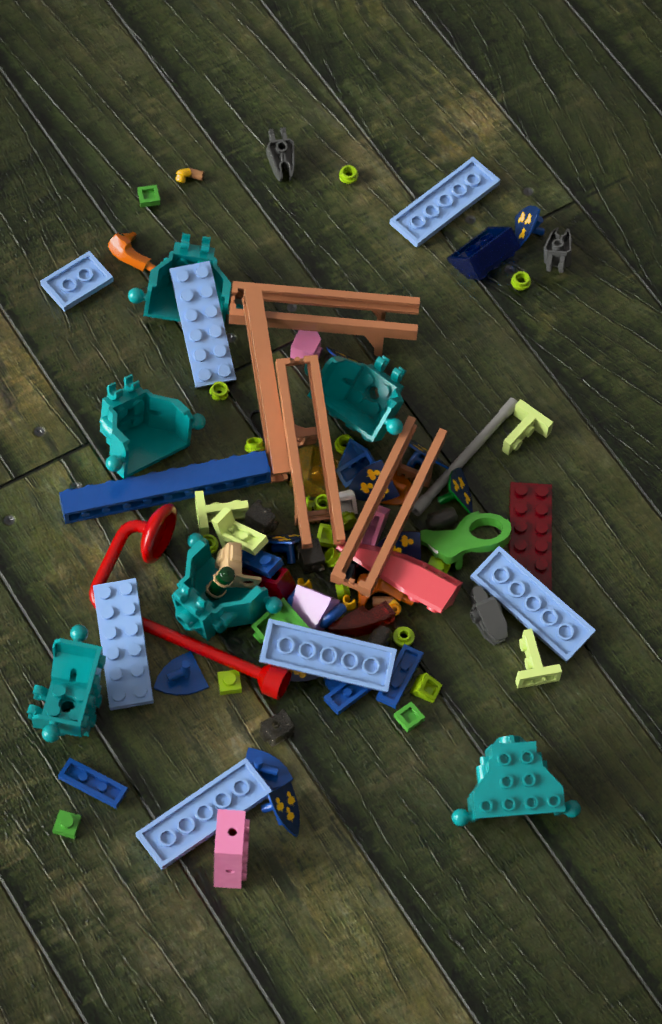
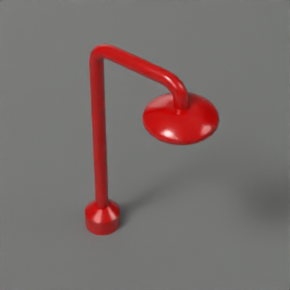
(154, 541)

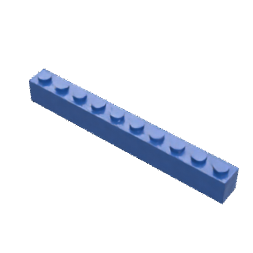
(164, 486)

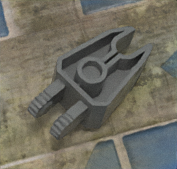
(280, 154)
(558, 250)
(488, 616)

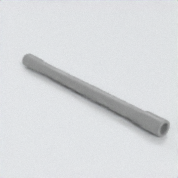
(503, 414)

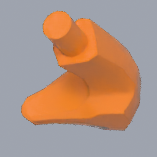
(121, 249)
(383, 587)

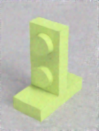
(530, 421)
(206, 513)
(232, 531)
(535, 672)

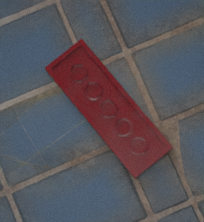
(532, 528)

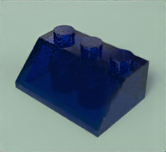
(485, 252)

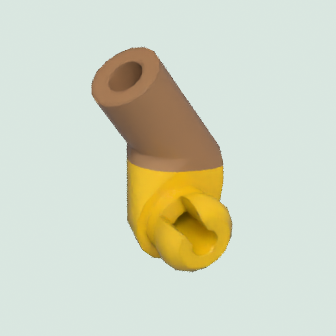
(189, 172)
(376, 600)

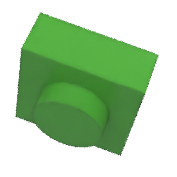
(148, 196)
(409, 717)
(67, 824)

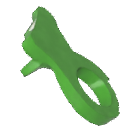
(454, 544)

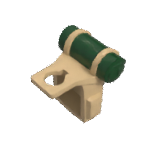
(229, 572)

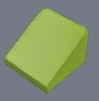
(426, 687)

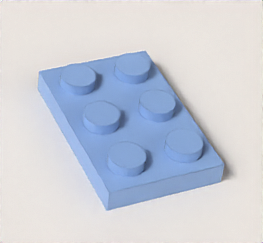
(76, 281)

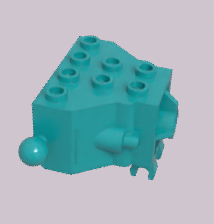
(160, 295)
(352, 397)
(143, 427)
(207, 616)
(72, 686)
(514, 783)

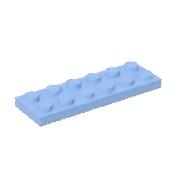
(444, 202)
(202, 324)
(533, 604)
(123, 644)
(327, 655)
(196, 816)

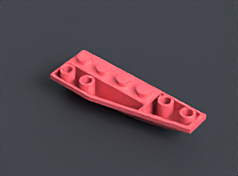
(412, 577)

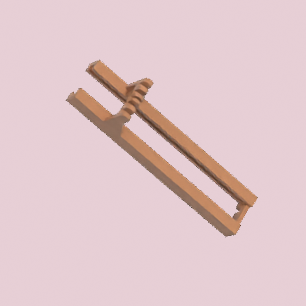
(373, 330)
(267, 388)
(421, 478)
(302, 515)

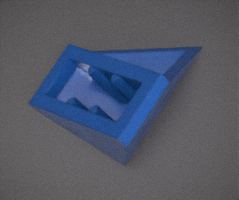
(352, 461)

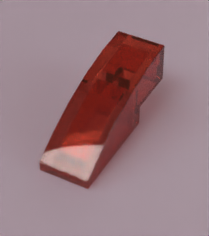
(363, 622)

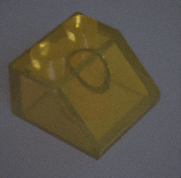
(312, 471)

